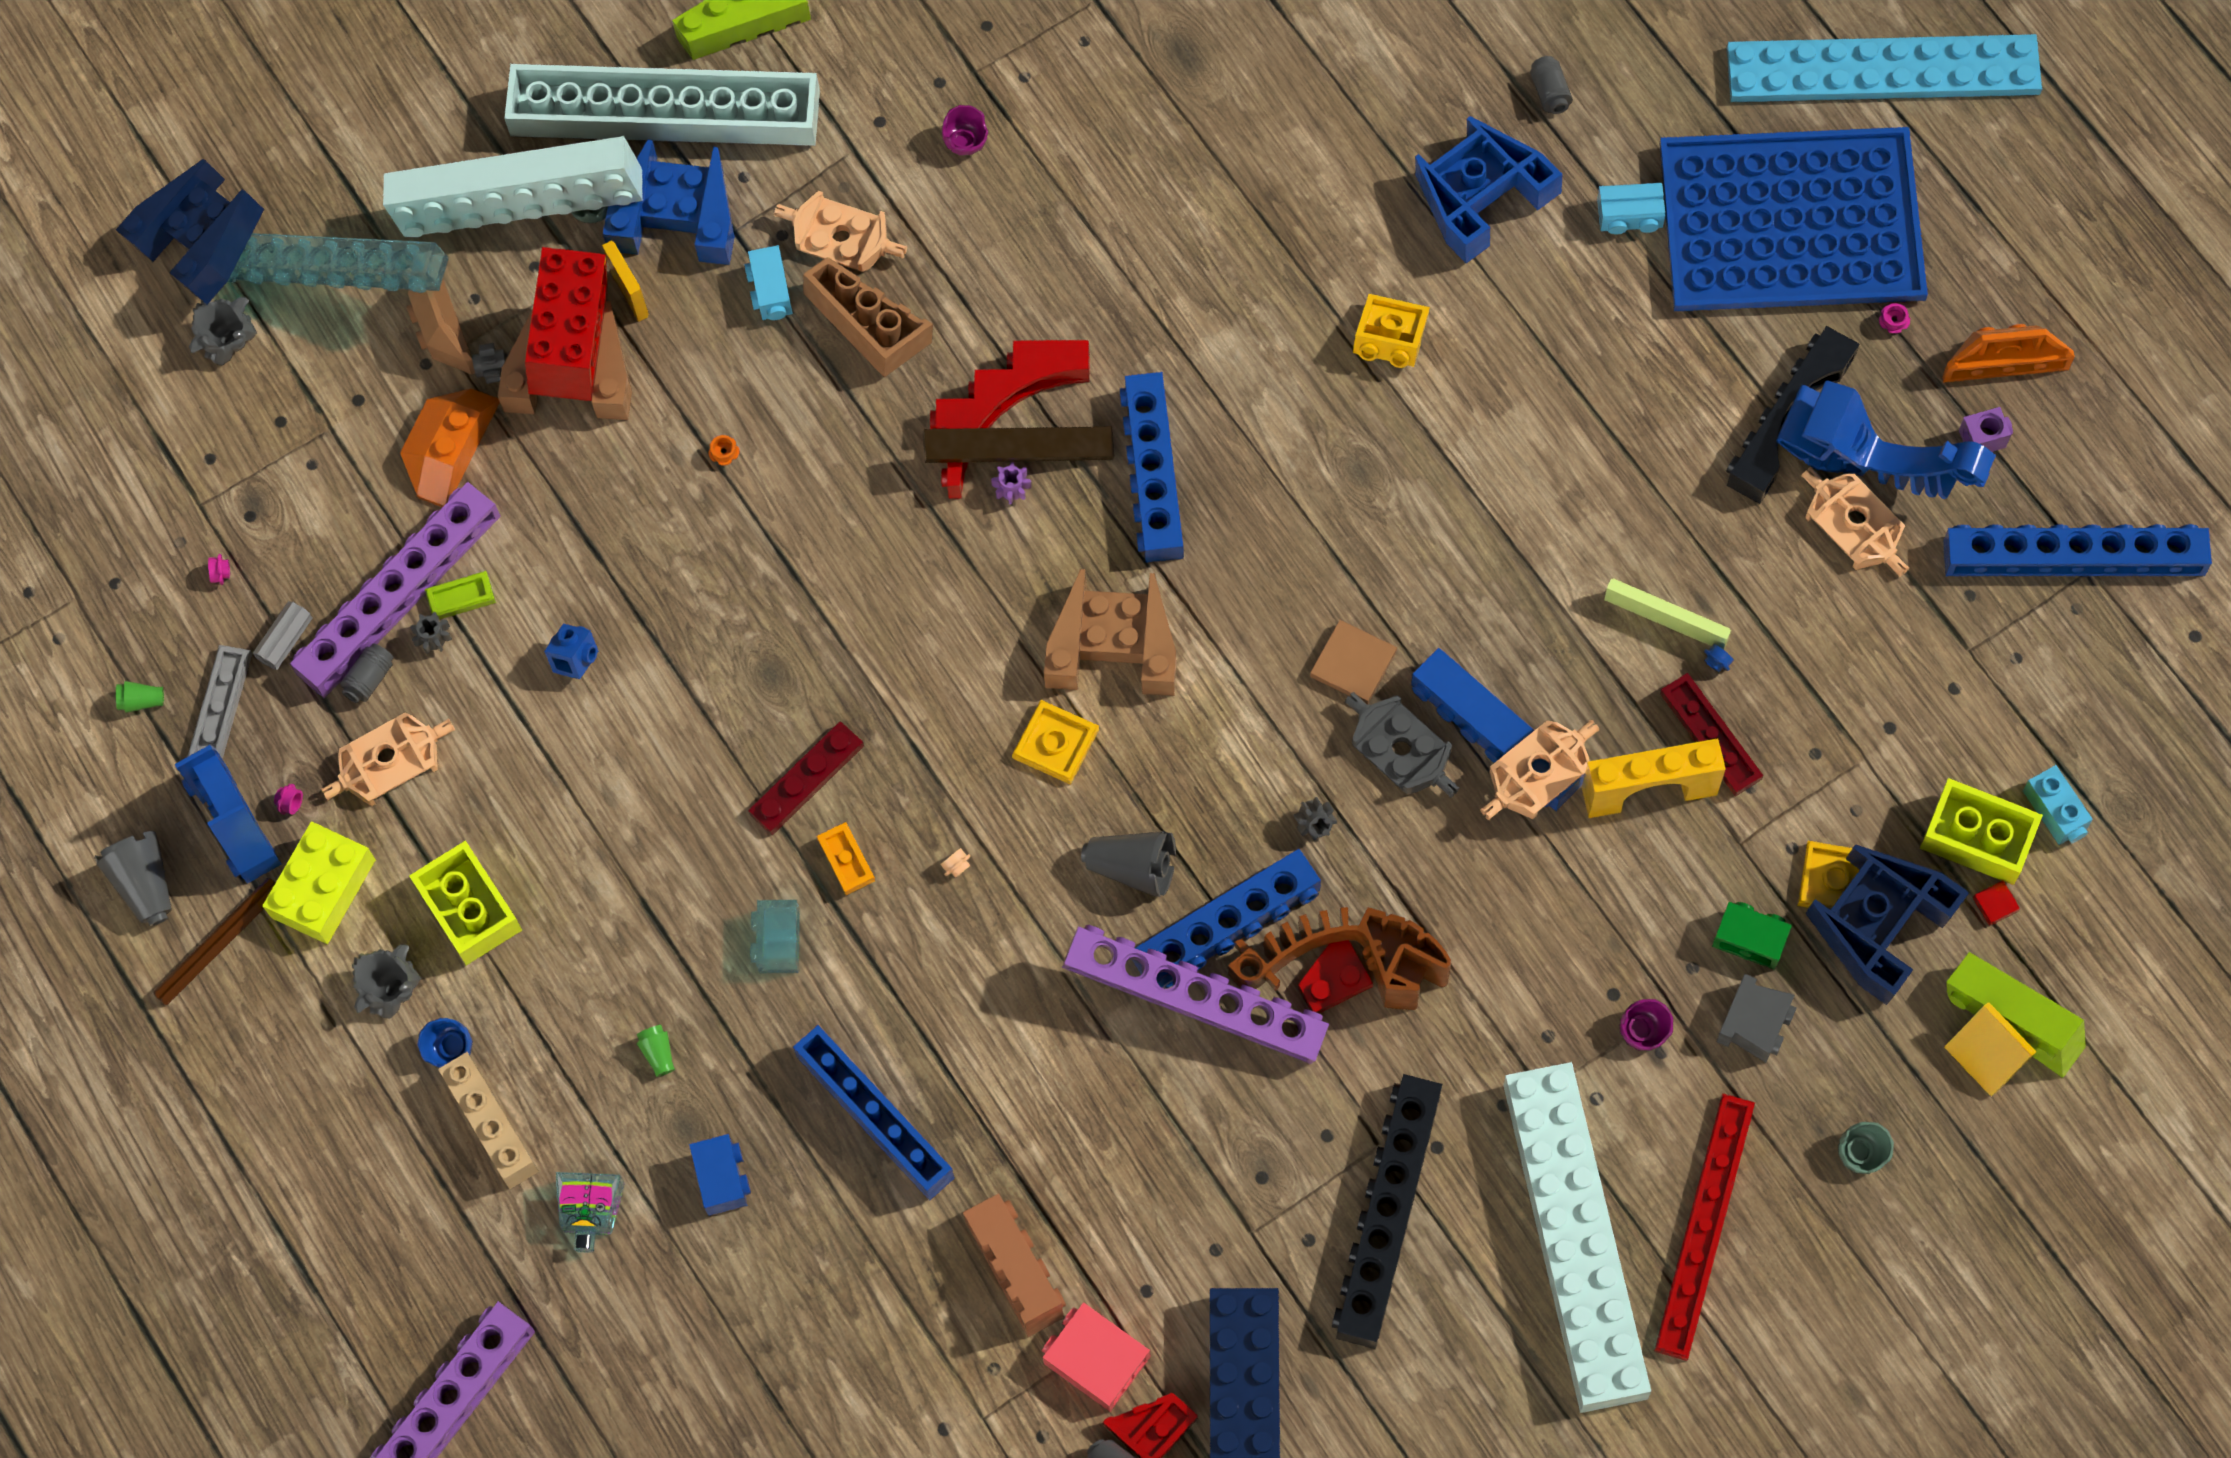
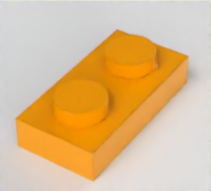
(846, 858)

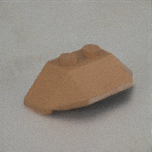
(440, 328)

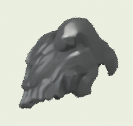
(221, 329)
(384, 981)

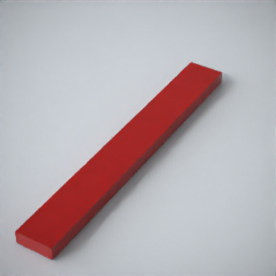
(1704, 1227)

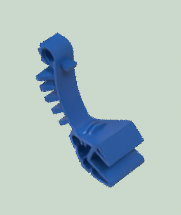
(1836, 436)

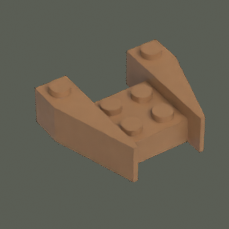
(611, 386)
(1112, 630)

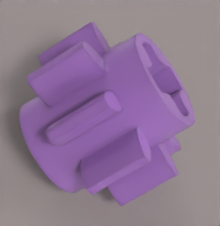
(1012, 475)

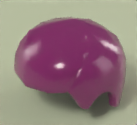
(964, 130)
(1646, 1024)

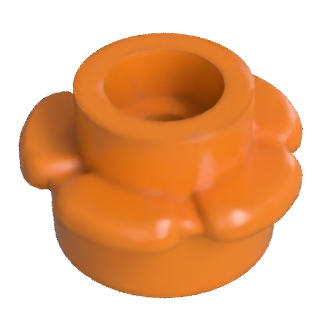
(723, 442)

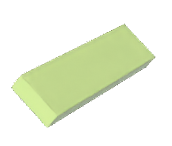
(1666, 614)

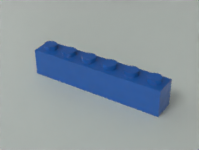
(1476, 712)
(874, 1112)

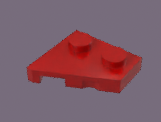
(1334, 977)
(1153, 1427)

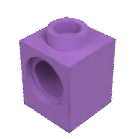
(1992, 419)

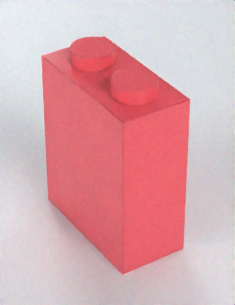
(1095, 1356)

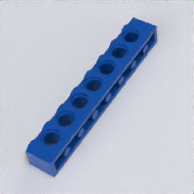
(2063, 561)

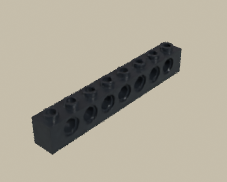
(1366, 1328)

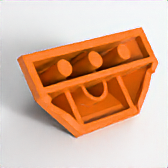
(2008, 353)
(446, 441)

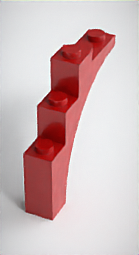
(1030, 369)

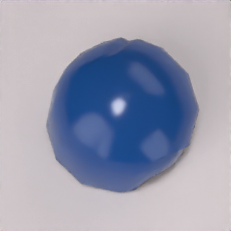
(443, 1041)

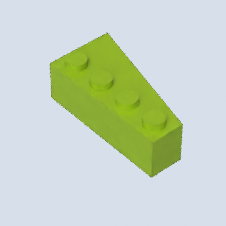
(718, 23)
(2045, 1025)

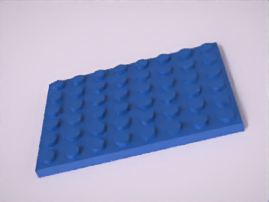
(1792, 219)

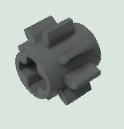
(489, 362)
(434, 641)
(1315, 818)

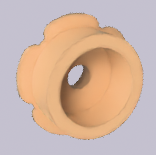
(956, 863)

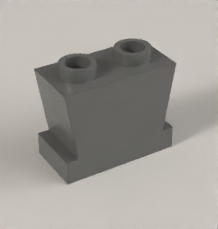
(1757, 1019)

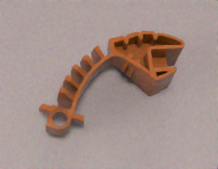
(1393, 950)

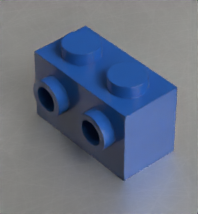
(719, 1174)

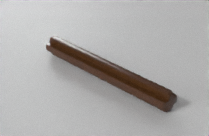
(213, 944)

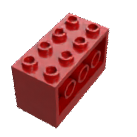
(566, 324)

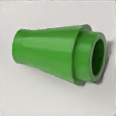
(138, 696)
(656, 1049)

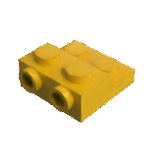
(1390, 331)

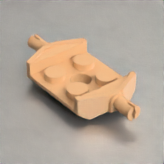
(821, 218)
(1866, 542)
(413, 755)
(1529, 791)

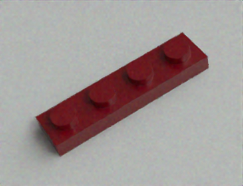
(1705, 724)
(806, 778)

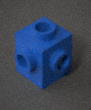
(571, 651)

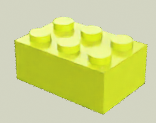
(1981, 831)
(319, 882)
(465, 902)

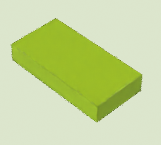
(460, 595)

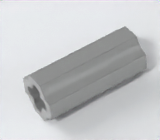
(282, 635)

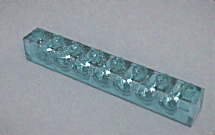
(341, 262)

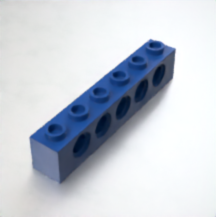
(1150, 392)
(1290, 870)

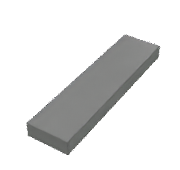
(221, 699)

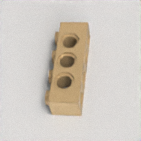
(488, 1120)

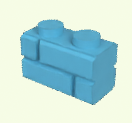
(1631, 207)

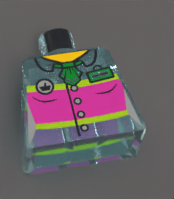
(588, 1206)

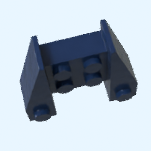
(198, 220)
(1875, 911)

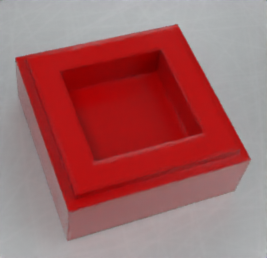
(1996, 903)

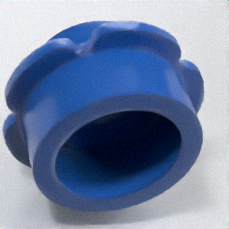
(1718, 658)

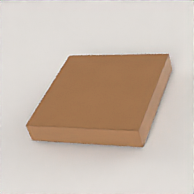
(1353, 661)

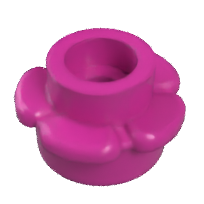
(1898, 311)
(218, 569)
(288, 799)

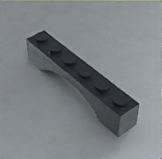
(1759, 464)

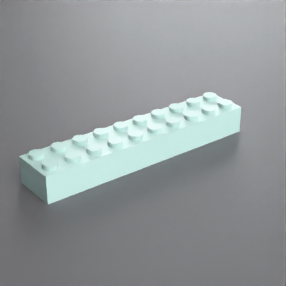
(662, 104)
(1576, 1238)

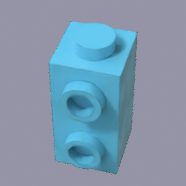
(770, 283)
(2059, 805)

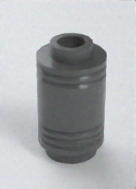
(1551, 85)
(366, 673)

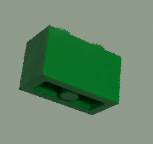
(1752, 934)

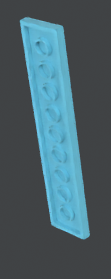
(1884, 68)

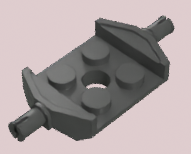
(1389, 723)

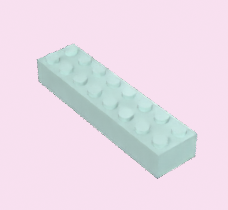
(513, 187)

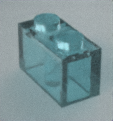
(776, 936)

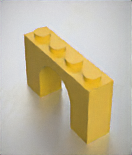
(1693, 765)

